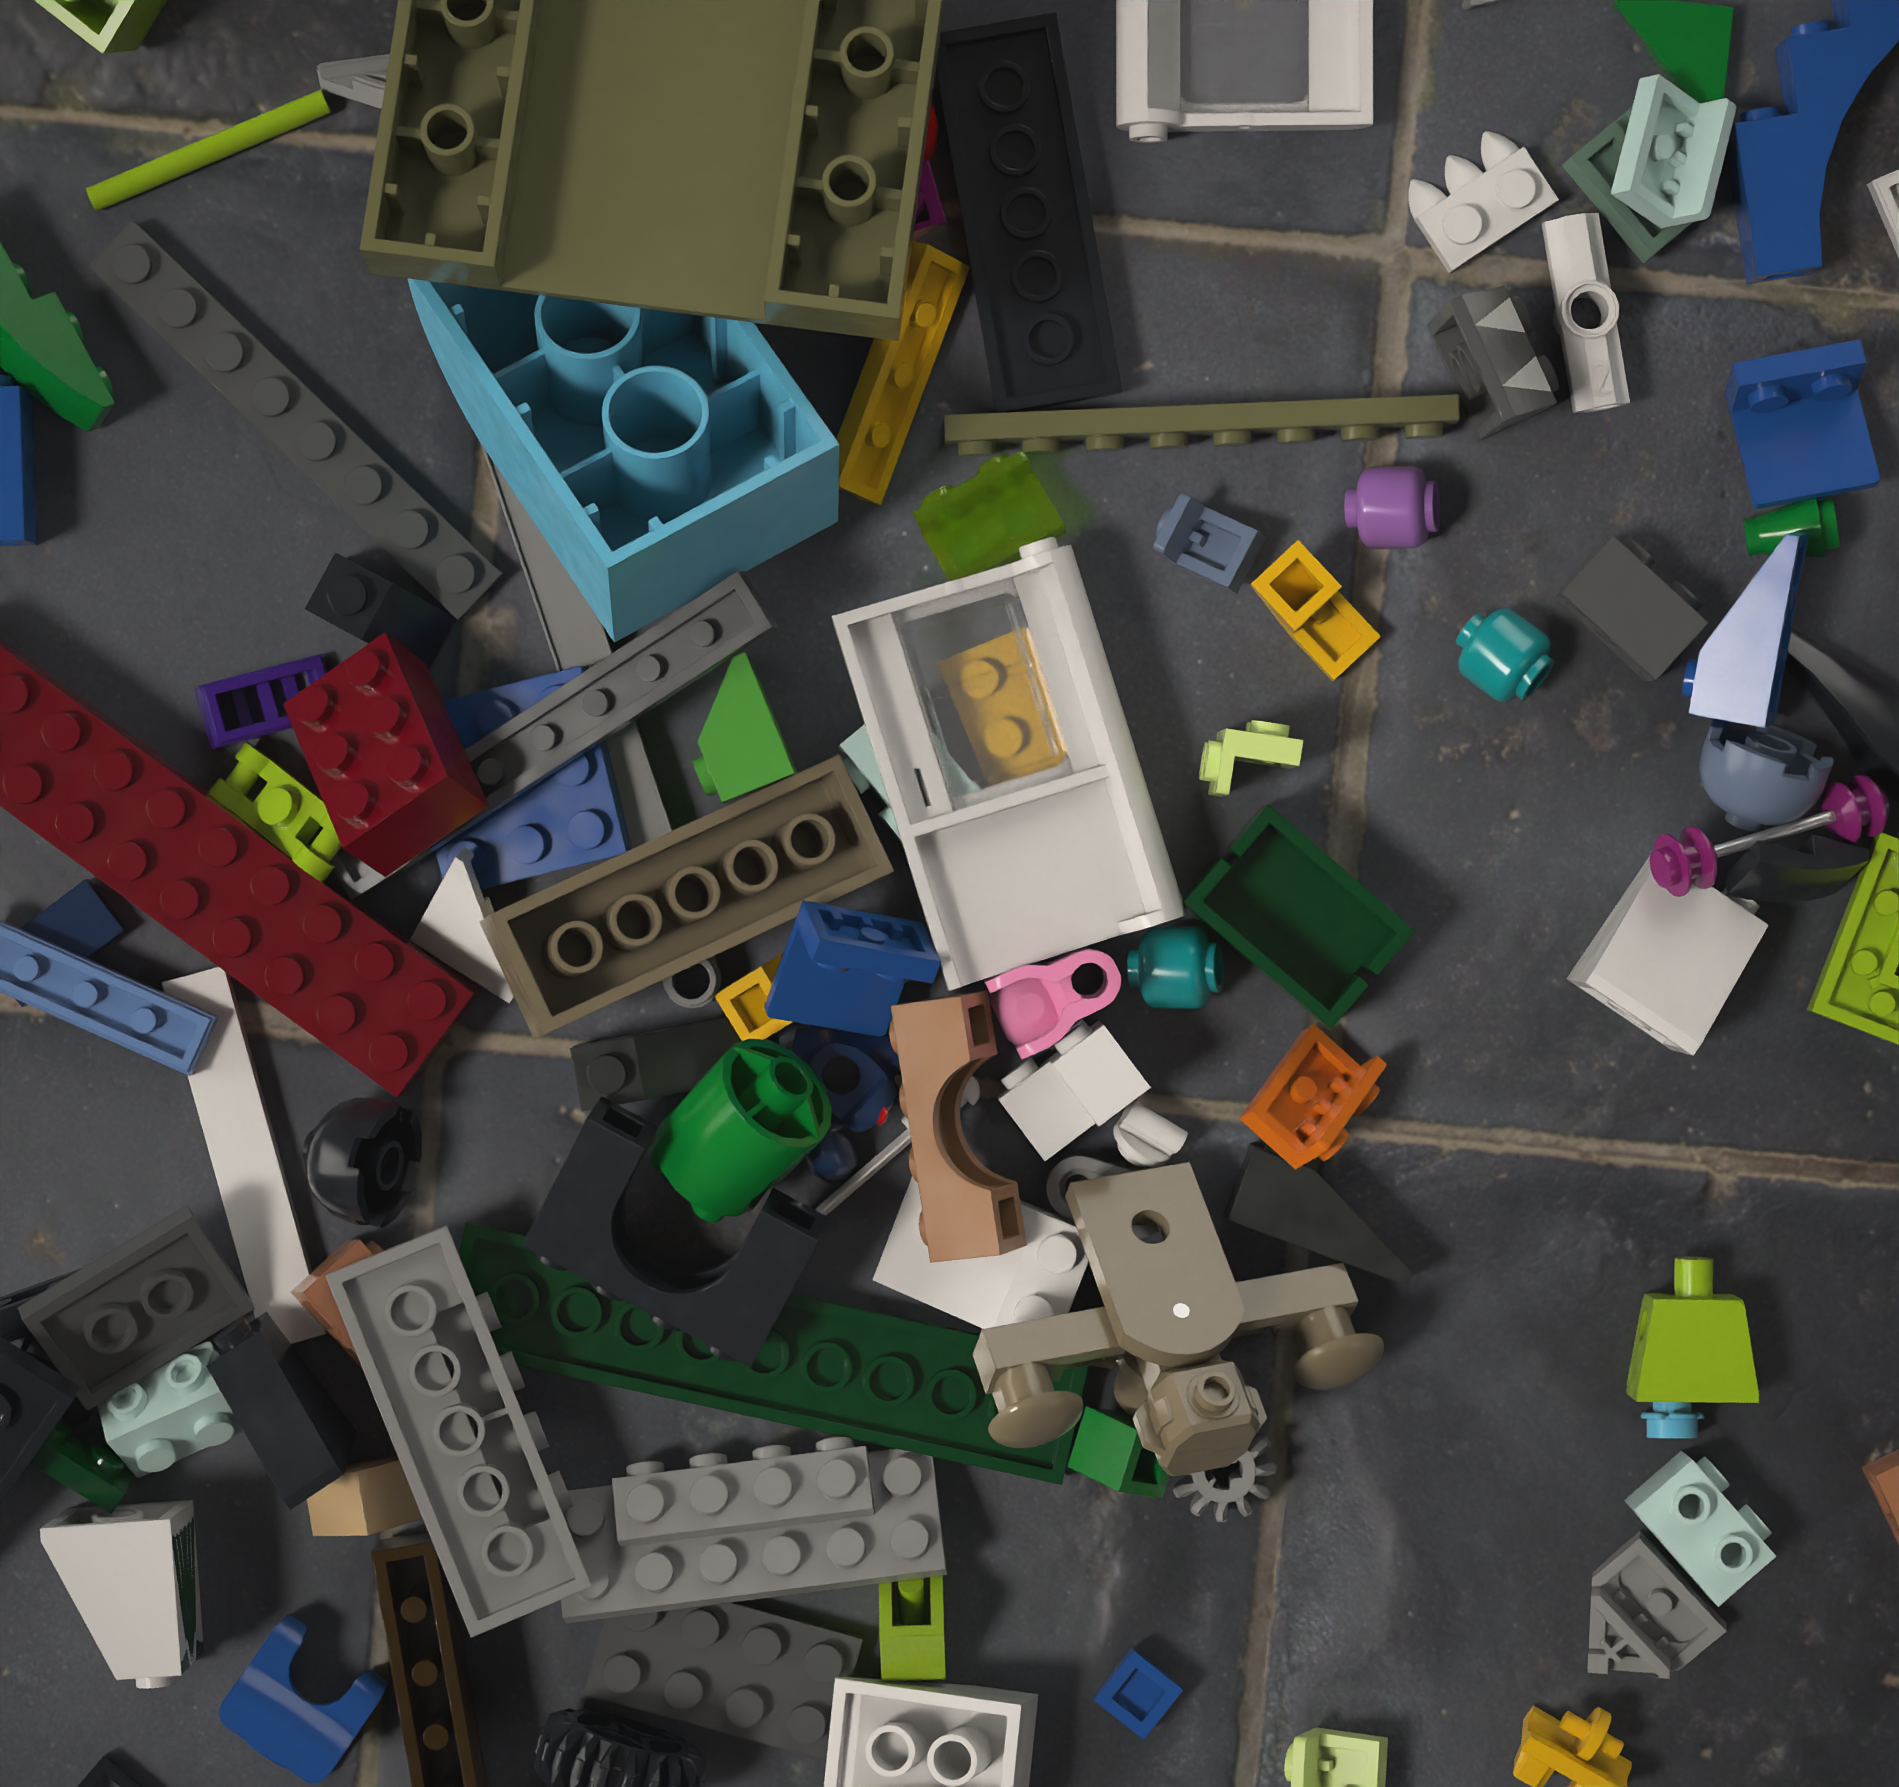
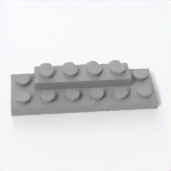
(460, 1429)
(754, 1528)

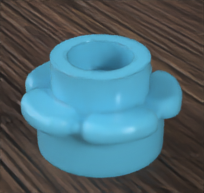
(1672, 1420)

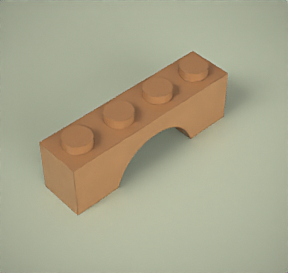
(962, 1202)

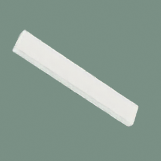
(247, 1159)

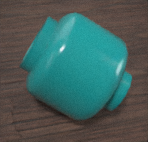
(1504, 655)
(1176, 967)

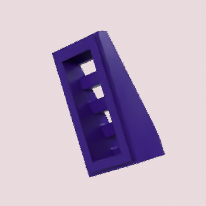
(212, 713)

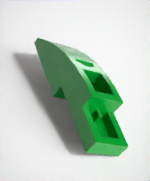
(46, 352)

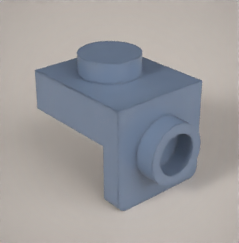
(1207, 543)

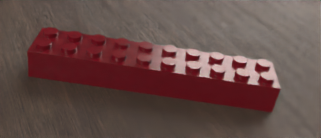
(220, 882)

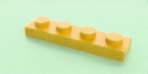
(897, 375)

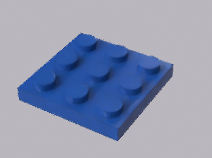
(556, 823)

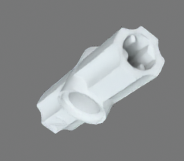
(1581, 271)

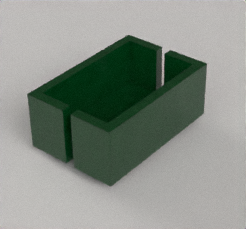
(1297, 916)

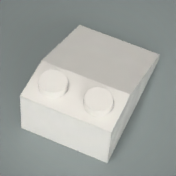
(992, 1289)
(928, 1735)

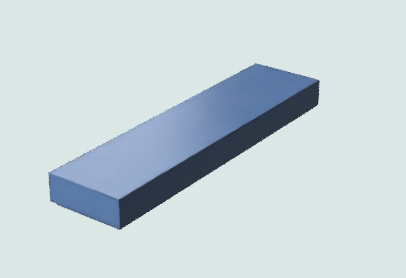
(102, 1000)

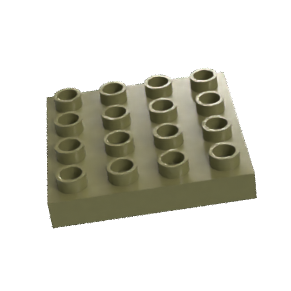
(660, 154)

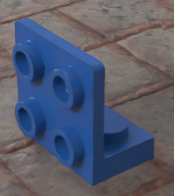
(1802, 424)
(848, 968)

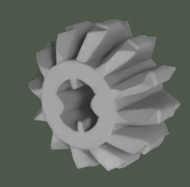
(1235, 1486)

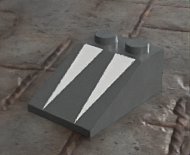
(1492, 360)

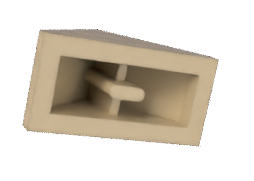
(364, 1500)

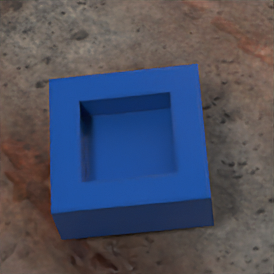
(1138, 1692)

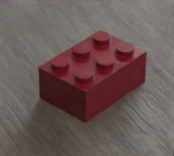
(385, 755)

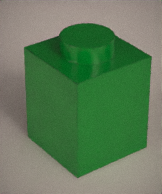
(1112, 1454)

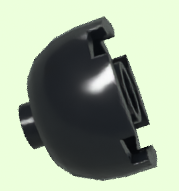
(362, 1158)

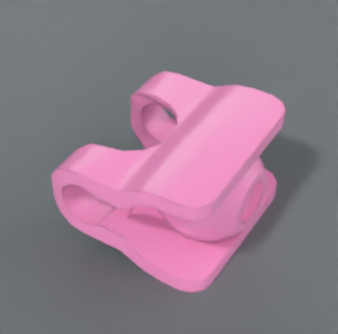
(1039, 1002)

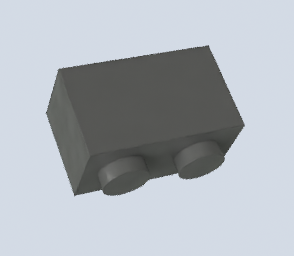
(1632, 607)

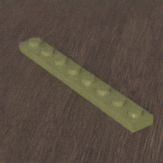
(1228, 424)

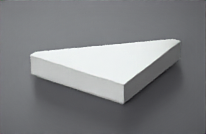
(453, 929)

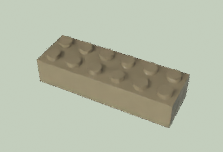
(685, 896)

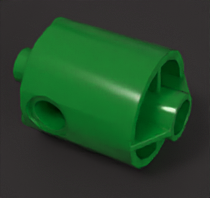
(741, 1129)

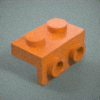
(1312, 1098)

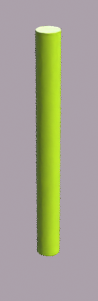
(208, 150)

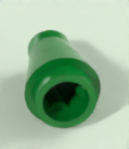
(1807, 516)

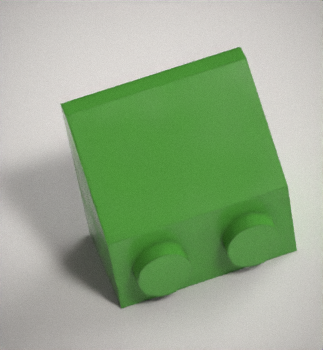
(741, 738)

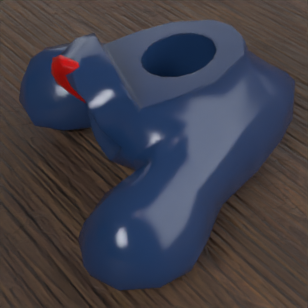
(860, 1088)

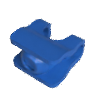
(284, 1724)

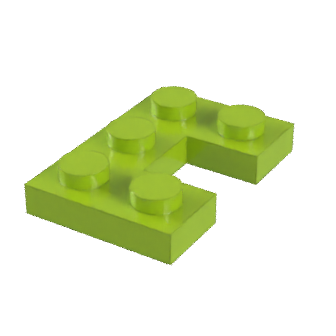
(1859, 972)

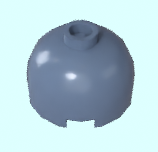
(1761, 774)

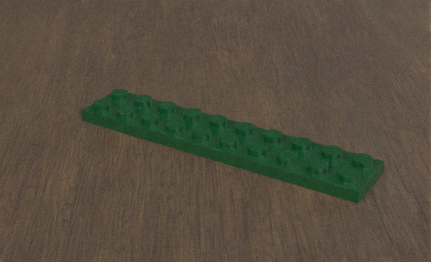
(818, 1369)

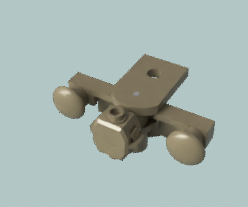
(1164, 1329)

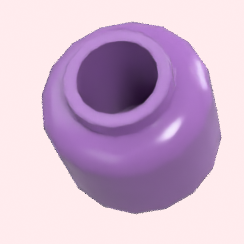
(1393, 507)

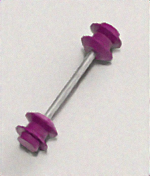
(1694, 859)

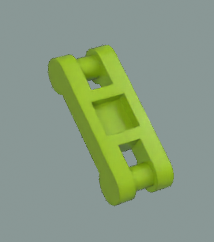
(283, 811)

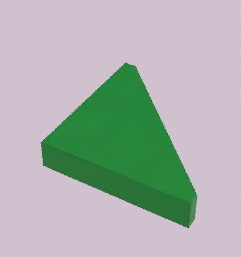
(1685, 41)

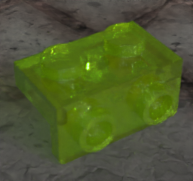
(987, 517)

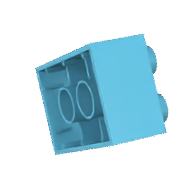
(636, 439)

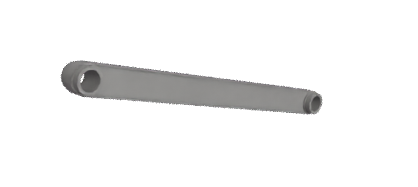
(581, 640)

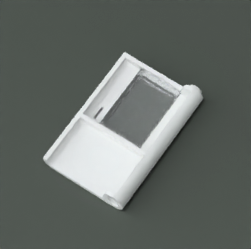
(1242, 66)
(1024, 760)

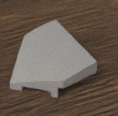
(1646, 1614)

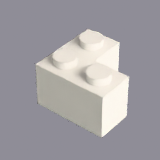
(1072, 1088)

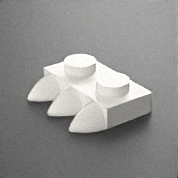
(1480, 204)

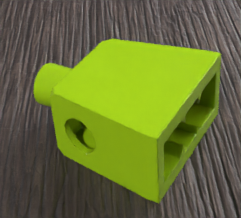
(1692, 1343)

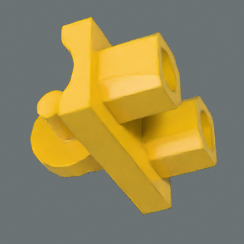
(1571, 1747)

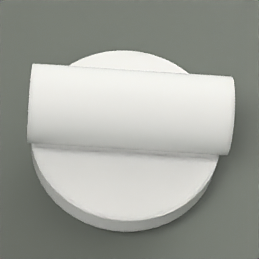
(1147, 1137)

